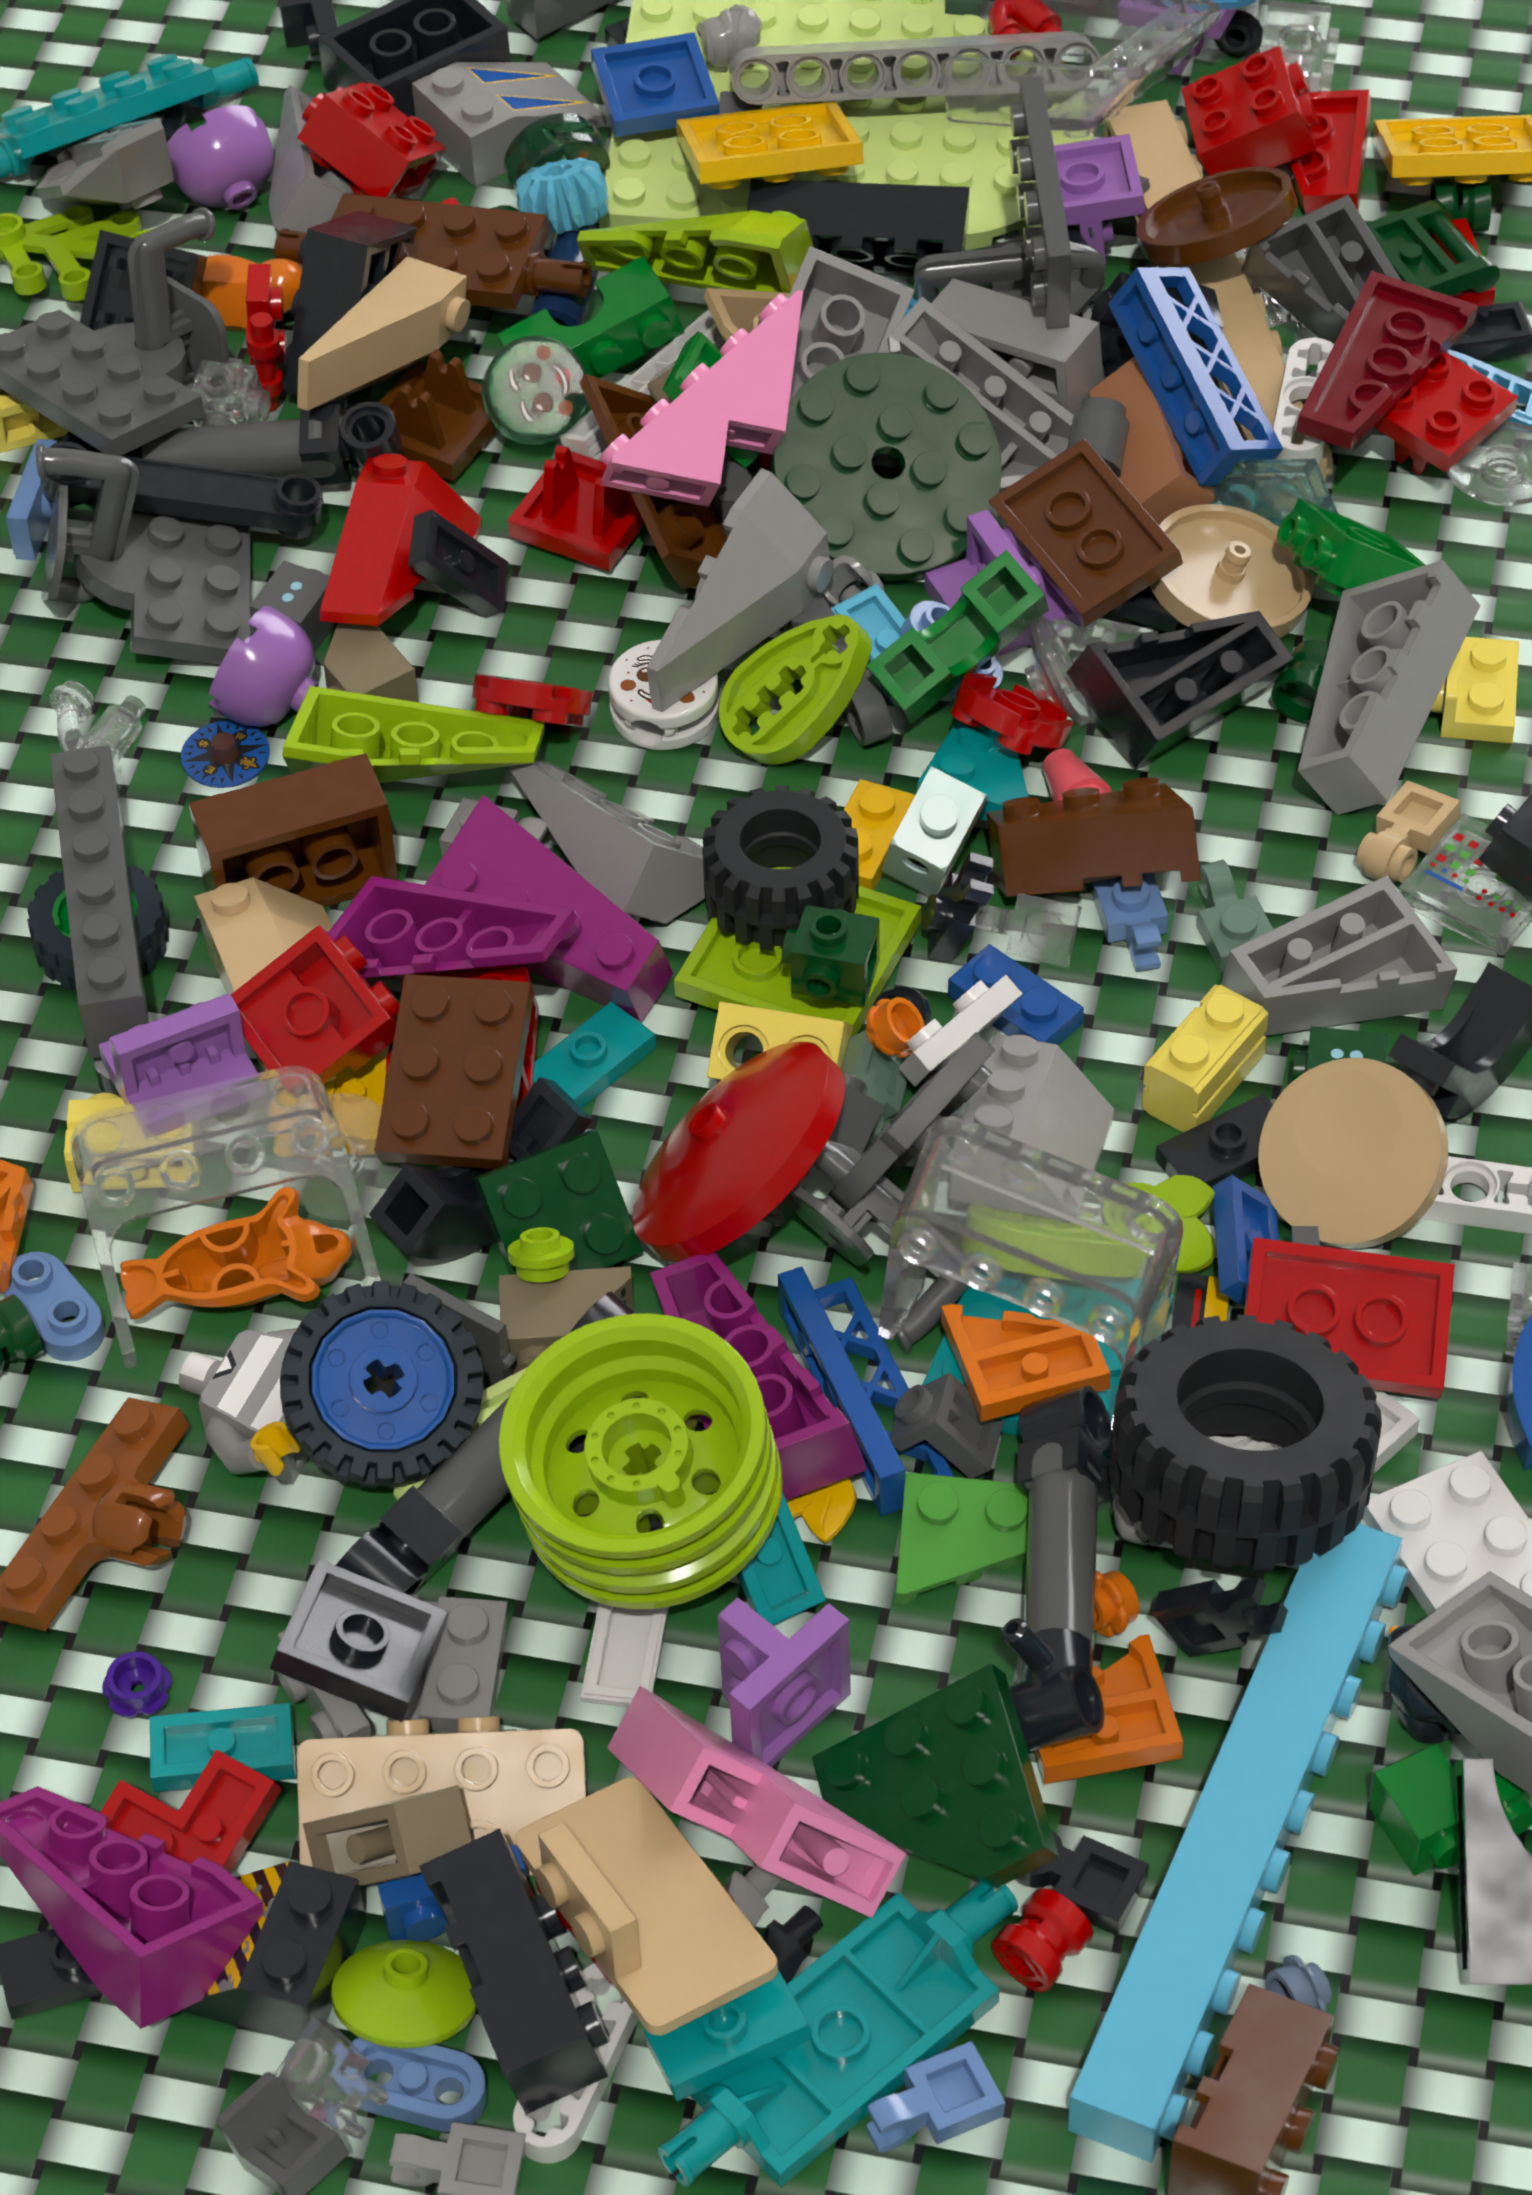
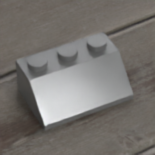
(1042, 1101)

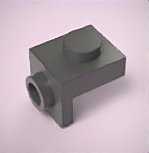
(279, 2139)

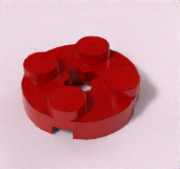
(513, 697)
(1014, 714)

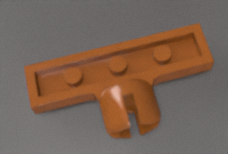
(100, 1515)

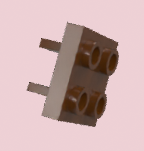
(439, 415)

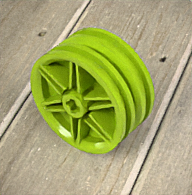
(641, 1460)

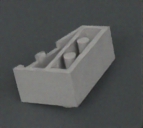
(1056, 360)
(1344, 964)

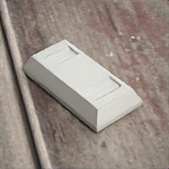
(623, 1654)

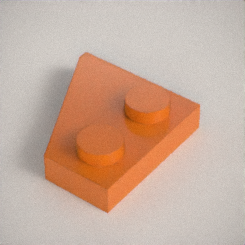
(1021, 1359)

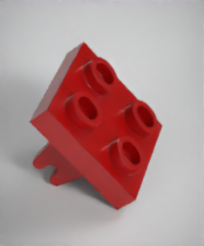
(1446, 415)
(575, 514)

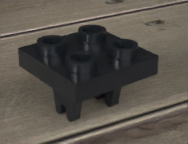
(109, 290)

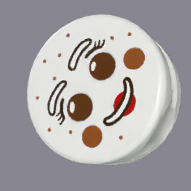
(649, 728)

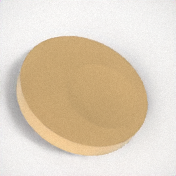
(1231, 569)
(1353, 1152)

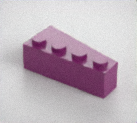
(603, 951)
(809, 1433)

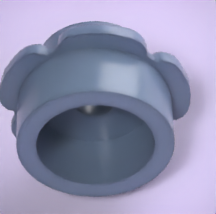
(1300, 1982)

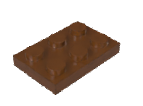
(1085, 532)
(454, 1071)

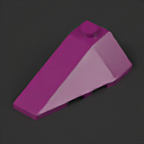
(446, 930)
(129, 1913)

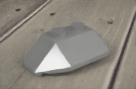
(112, 168)
(1025, 418)

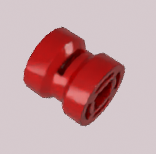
(1042, 1939)

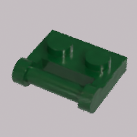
(1420, 260)

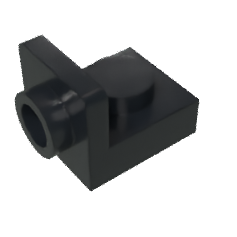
(306, 21)

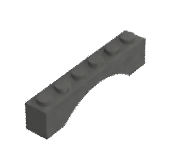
(98, 894)

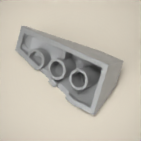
(752, 589)

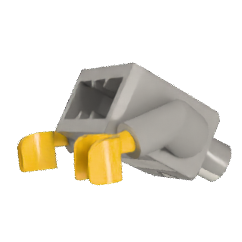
(244, 1405)

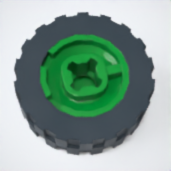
(51, 930)

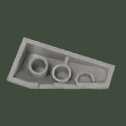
(301, 189)
(615, 847)

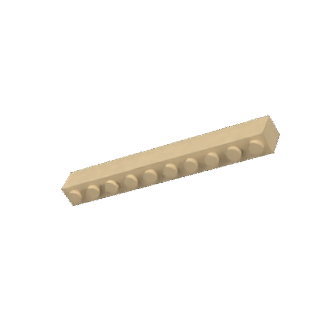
(1164, 159)

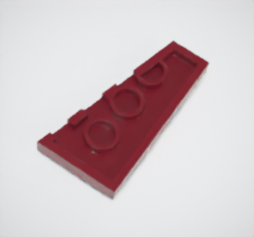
(1379, 355)

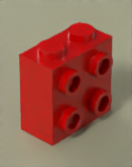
(1251, 114)
(370, 141)

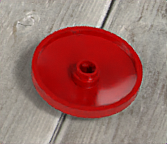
(738, 1151)

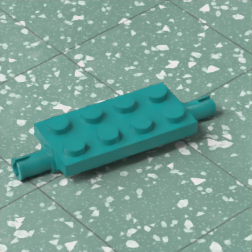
(115, 102)
(873, 2007)

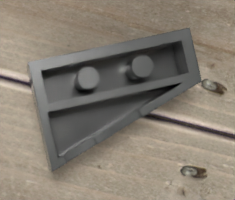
(1318, 265)

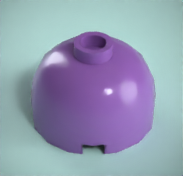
(222, 159)
(265, 672)

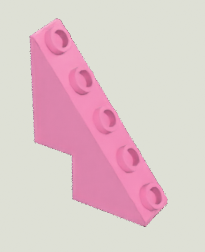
(731, 404)
(753, 1805)

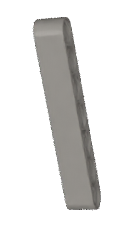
(888, 59)

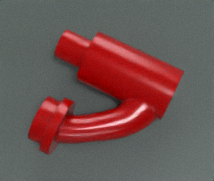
(1022, 17)

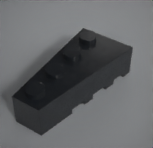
(872, 223)

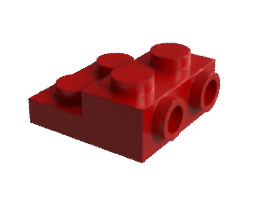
(317, 1008)

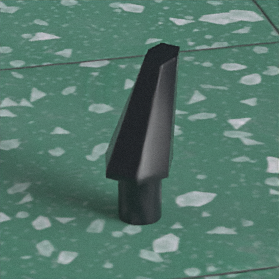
(788, 1939)

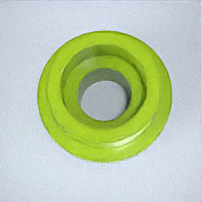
(541, 1255)

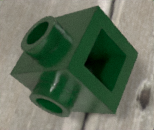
(833, 954)

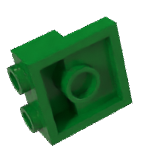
(1340, 548)

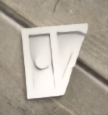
(977, 1012)

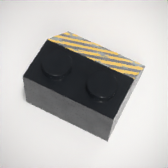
(290, 1954)

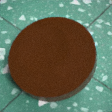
(1216, 216)

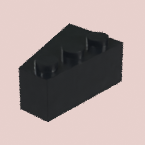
(339, 268)
(1178, 681)
(518, 1972)

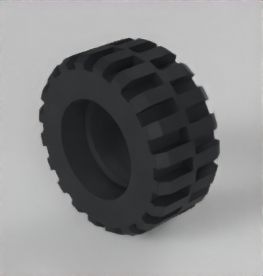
(1233, 1500)

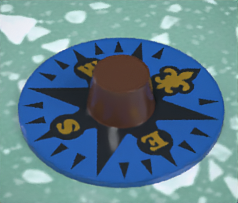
(225, 754)

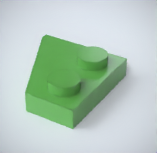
(957, 1531)

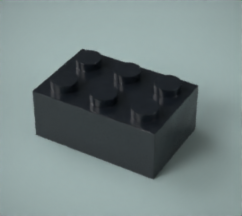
(408, 43)

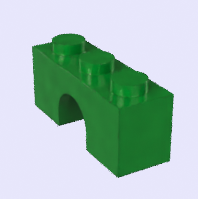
(632, 321)
(985, 619)
(1418, 1808)

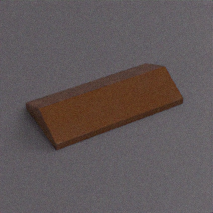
(678, 528)

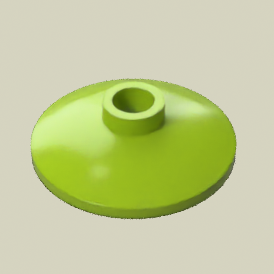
(403, 1994)

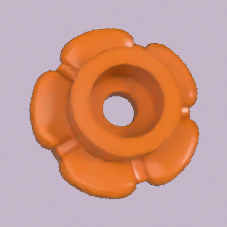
(892, 1025)
(1114, 1603)

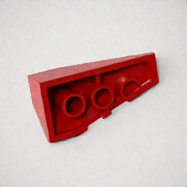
(372, 557)

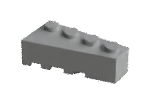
(1381, 681)

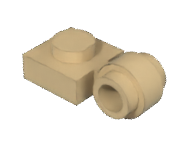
(1408, 822)

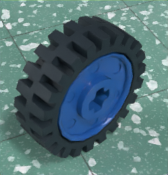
(392, 1334)

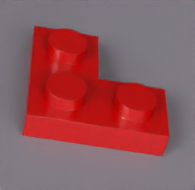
(213, 1820)

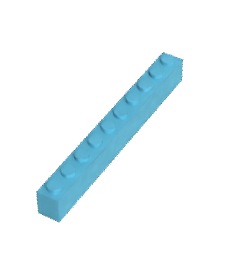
(1235, 1847)

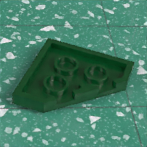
(947, 1781)

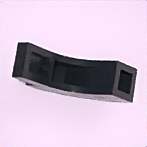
(1476, 1048)
(441, 1211)

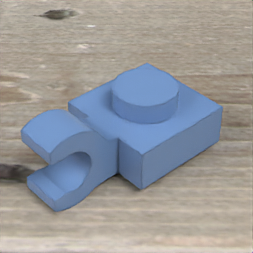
(1133, 916)
(944, 2093)

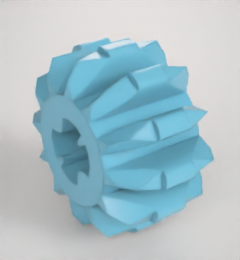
(566, 191)

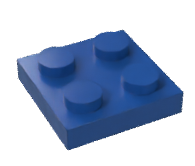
(653, 83)

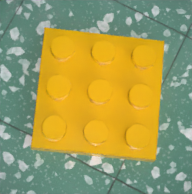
(769, 144)
(1456, 147)

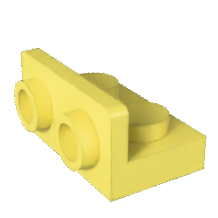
(1480, 691)

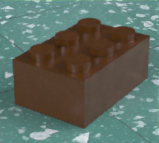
(301, 832)

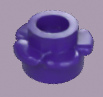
(134, 1670)

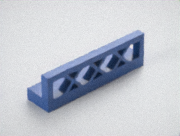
(1181, 372)
(826, 1358)

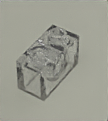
(1304, 37)

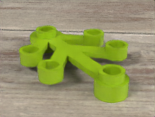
(76, 241)

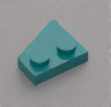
(981, 762)

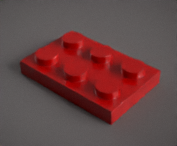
(1371, 1306)

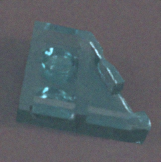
(1274, 487)

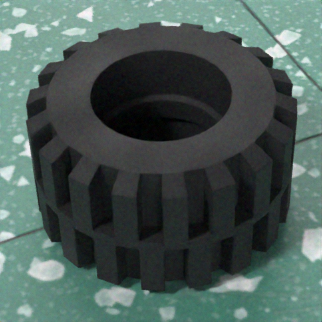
(774, 832)

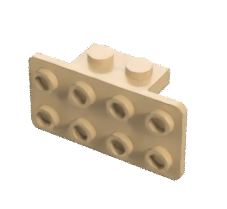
(502, 1774)
(645, 1906)

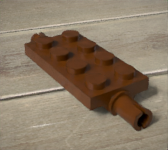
(490, 246)

